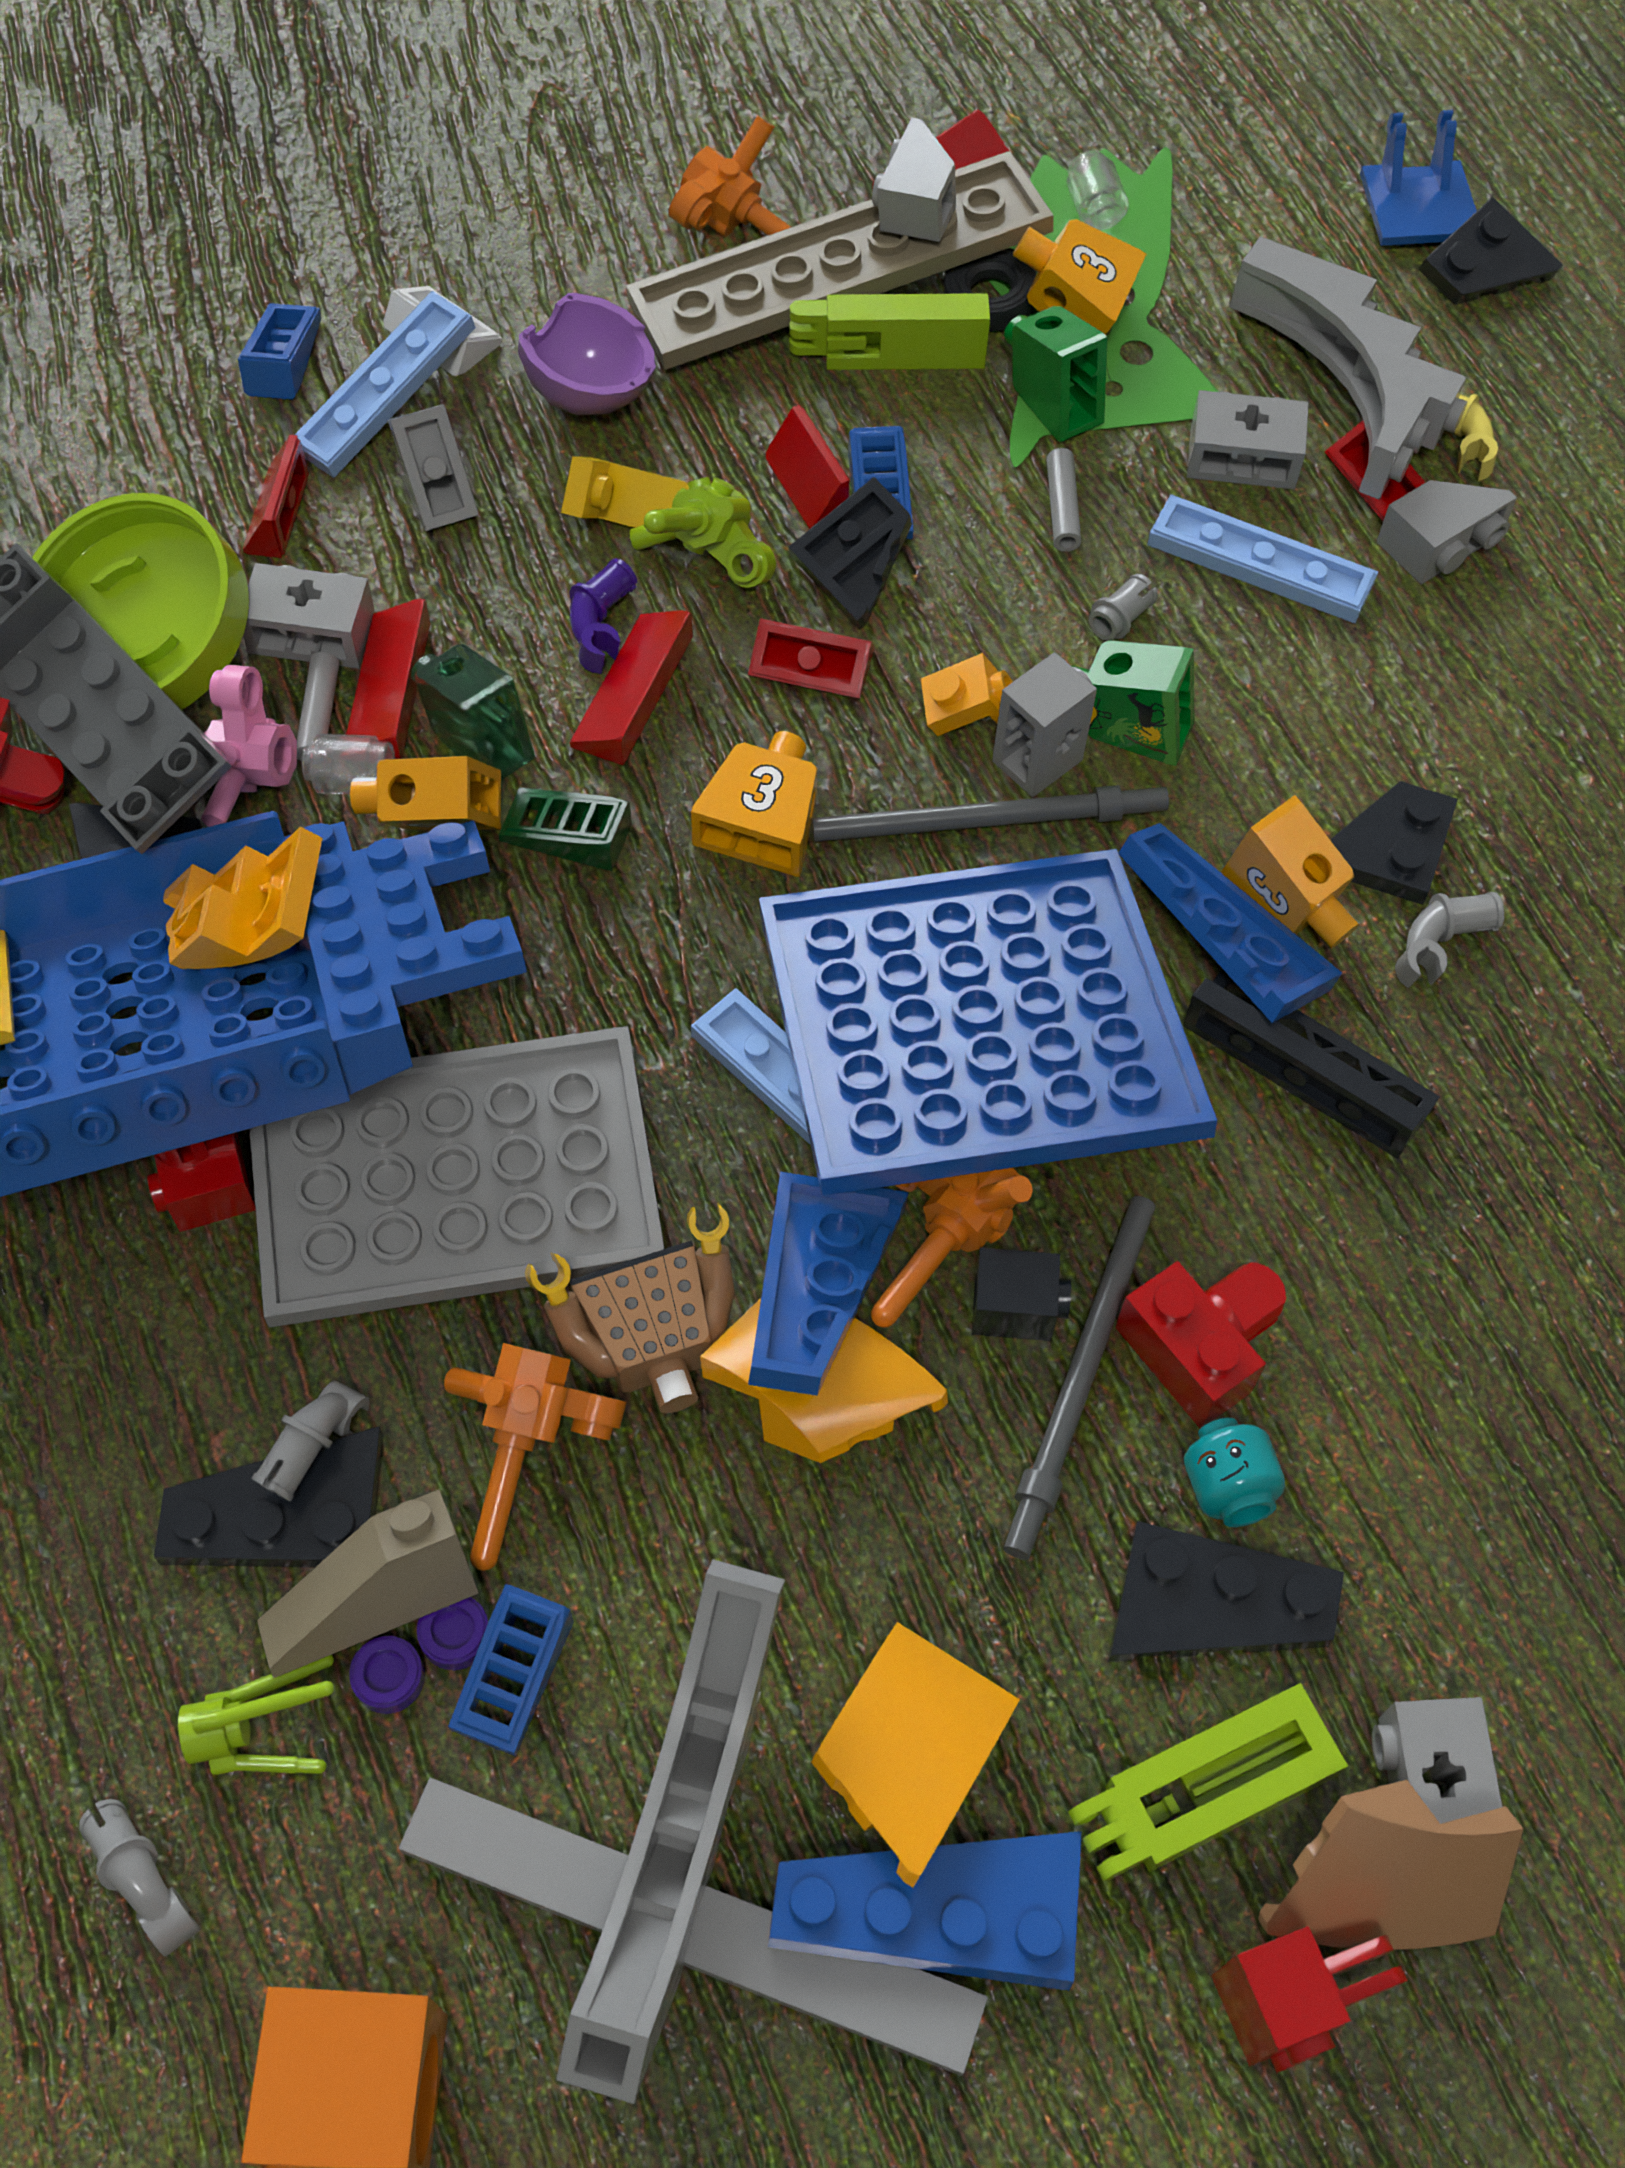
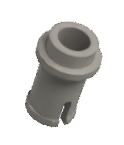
(1113, 615)

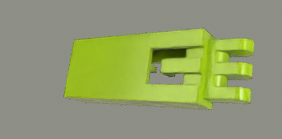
(893, 331)
(1229, 1774)

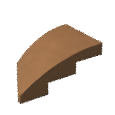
(1399, 1874)

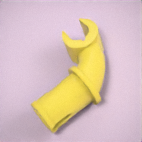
(1478, 439)

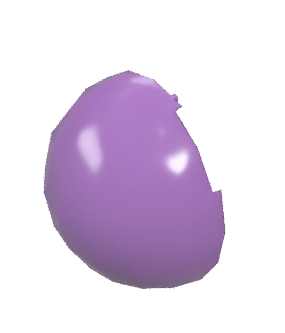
(588, 356)

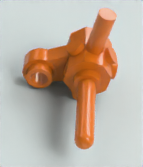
(723, 189)
(958, 1215)
(524, 1406)

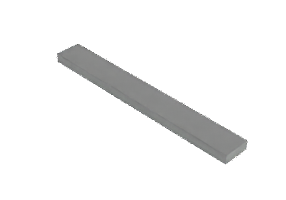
(727, 1938)

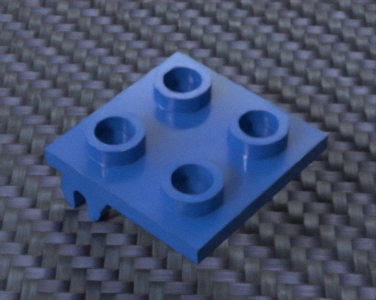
(1420, 201)

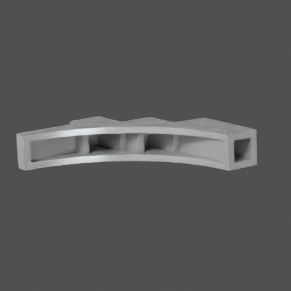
(1371, 353)
(676, 1839)

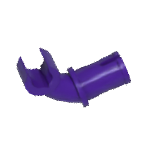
(590, 608)

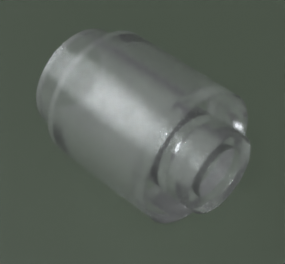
(1097, 190)
(340, 758)

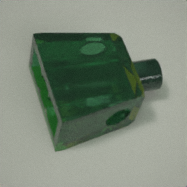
(467, 689)

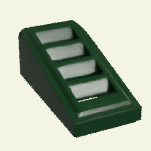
(592, 849)

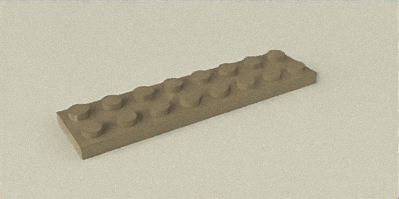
(842, 253)

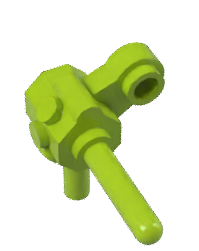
(710, 519)

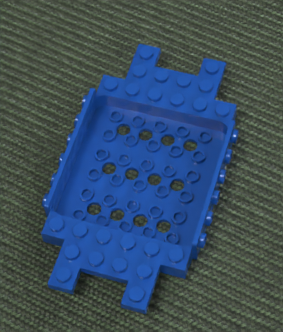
(201, 1064)

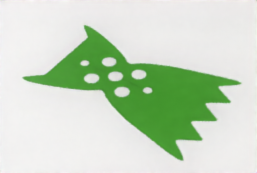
(1170, 381)

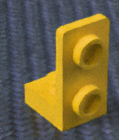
(616, 491)

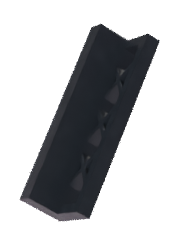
(1313, 1071)

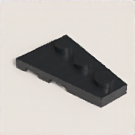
(240, 1523)
(1214, 1596)

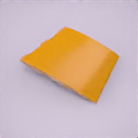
(244, 910)
(858, 1401)
(912, 1744)

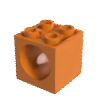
(345, 2080)

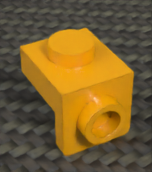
(963, 694)

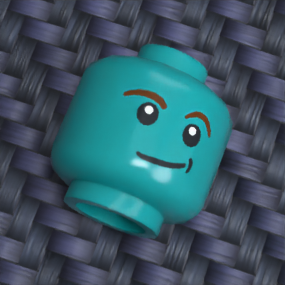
(1234, 1472)

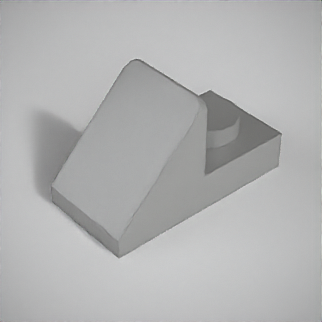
(432, 467)

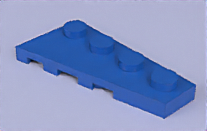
(1239, 934)
(816, 1277)
(974, 1912)

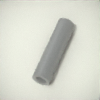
(1063, 499)
(317, 699)

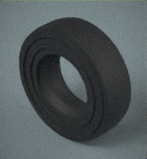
(996, 266)

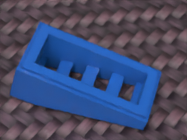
(277, 358)
(880, 451)
(499, 1631)

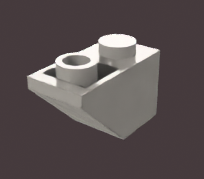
(918, 186)
(1442, 525)

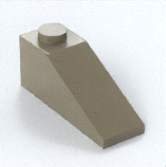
(373, 1582)

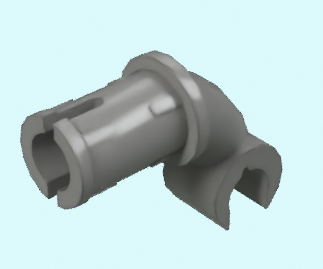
(1439, 923)
(306, 1435)
(128, 1866)

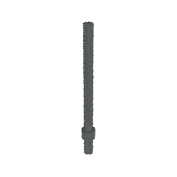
(1104, 804)
(1040, 1485)

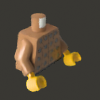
(646, 1315)

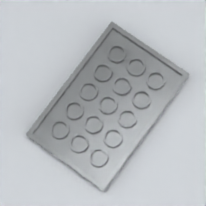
(456, 1180)

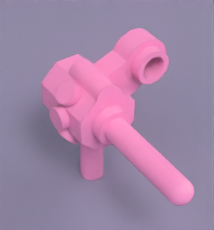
(252, 743)

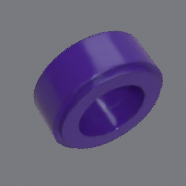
(453, 1634)
(387, 1674)

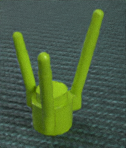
(221, 1723)

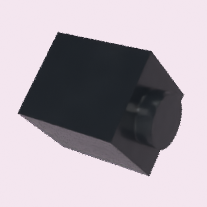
(1019, 1294)

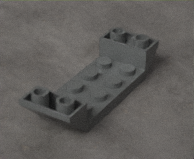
(98, 707)

